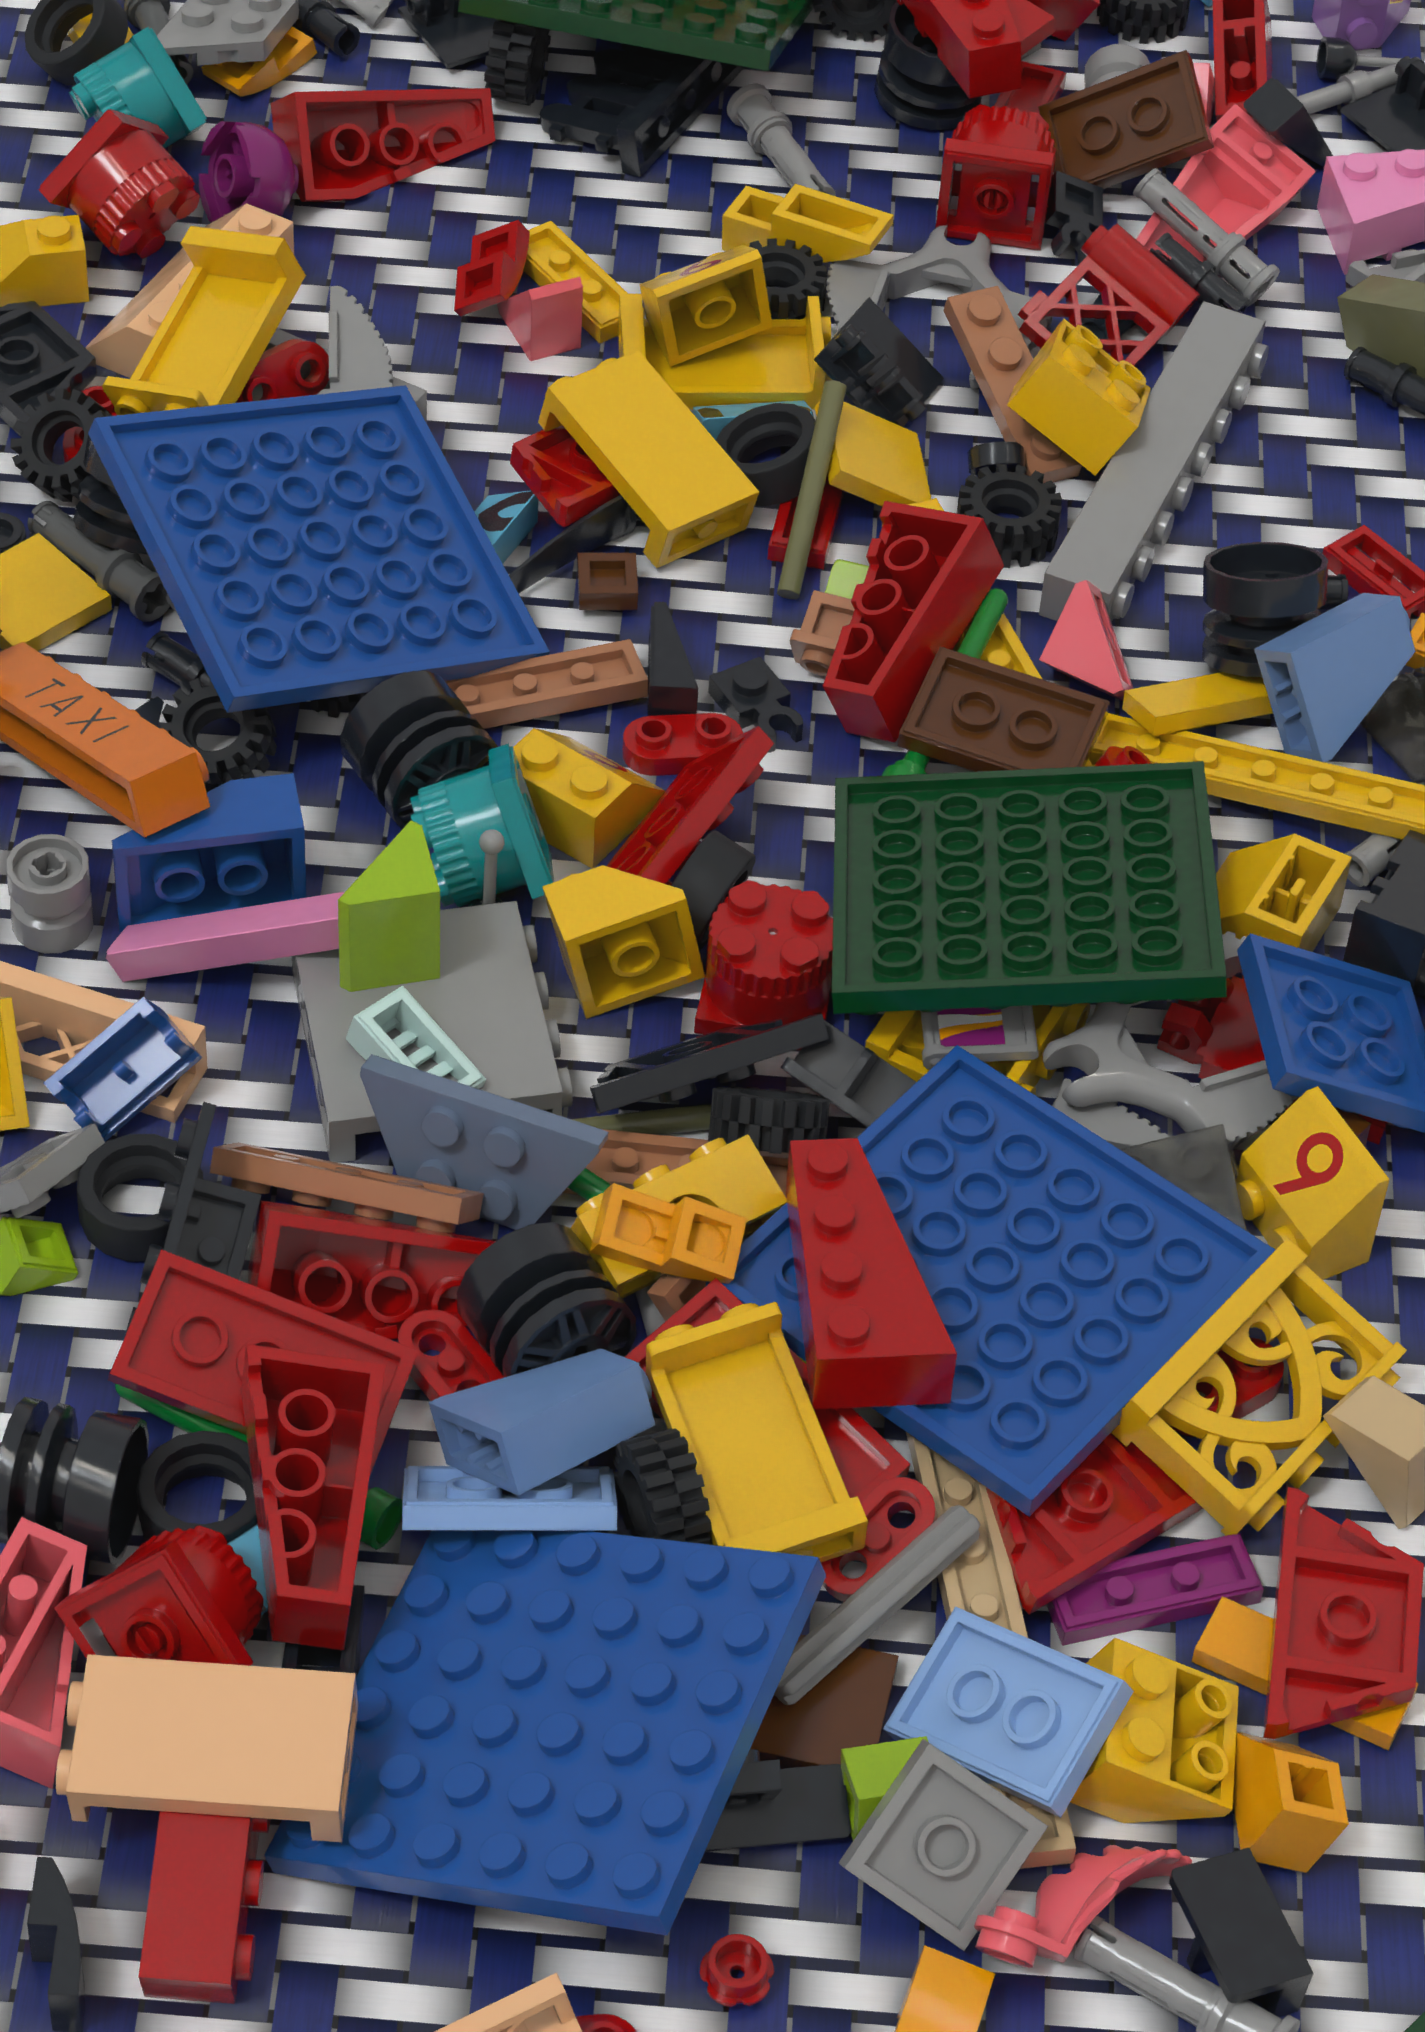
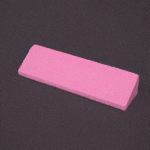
(226, 938)

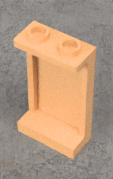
(211, 1741)

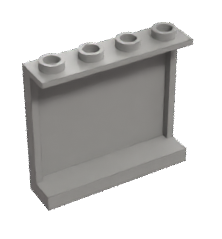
(482, 1001)

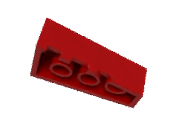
(973, 41)
(860, 1295)

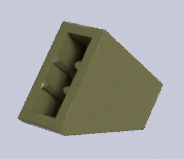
(1386, 319)

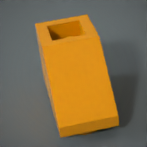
(1286, 1802)

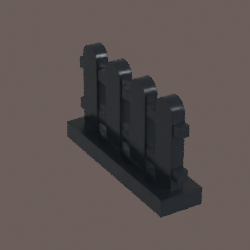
(645, 119)

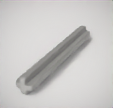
(877, 1602)

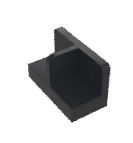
(849, 1076)
(1241, 1932)

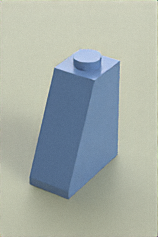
(1334, 671)
(543, 1419)

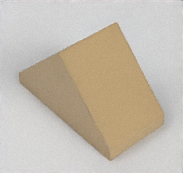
(1386, 1443)

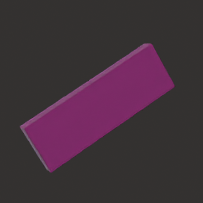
(1157, 1589)

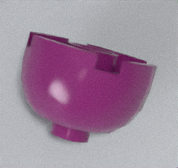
(246, 167)

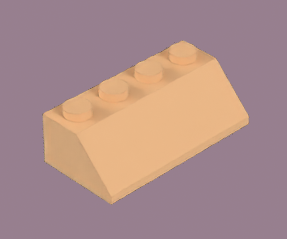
(132, 329)

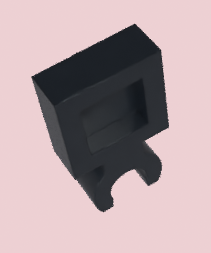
(1075, 210)
(756, 697)

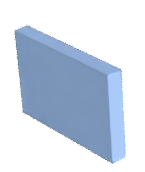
(458, 1501)
(1010, 1710)

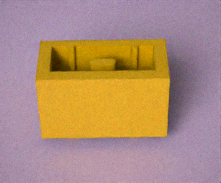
(1081, 396)
(1282, 890)
(1169, 1746)

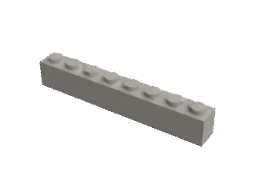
(1157, 464)

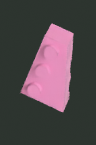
(1373, 203)

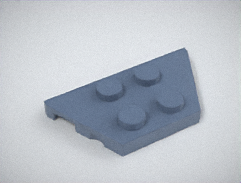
(477, 1140)

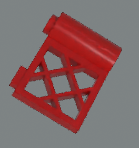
(1131, 287)

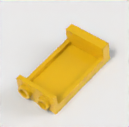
(214, 324)
(756, 369)
(653, 455)
(754, 1436)

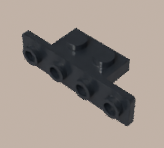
(205, 1218)
(782, 1806)

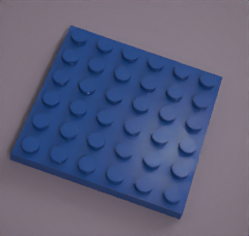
(315, 544)
(1047, 1262)
(558, 1721)

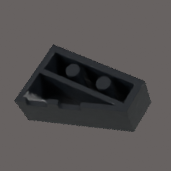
(1391, 929)

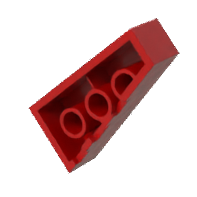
(916, 596)
(310, 1465)
(200, 1907)

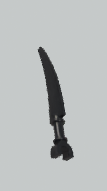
(593, 530)

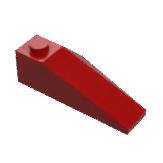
(376, 137)
(358, 1265)

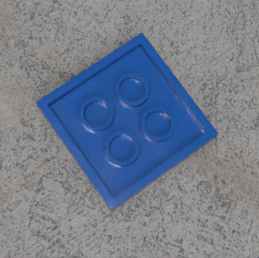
(1337, 1030)

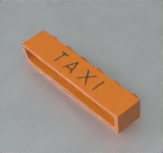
(97, 744)

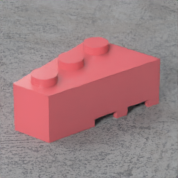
(35, 1647)

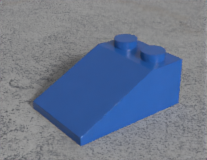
(220, 859)

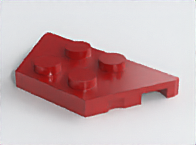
(561, 475)
(1091, 1519)
(1339, 1623)

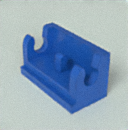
(123, 1068)

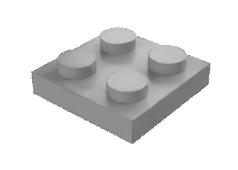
(943, 1844)

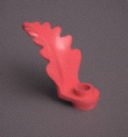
(1069, 1904)

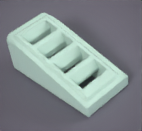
(404, 1013)

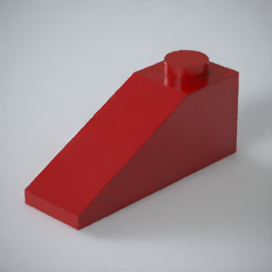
(1240, 51)

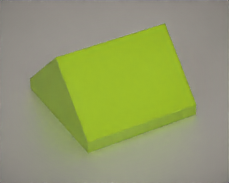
(391, 918)

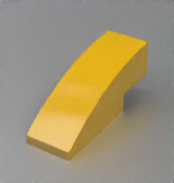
(812, 218)

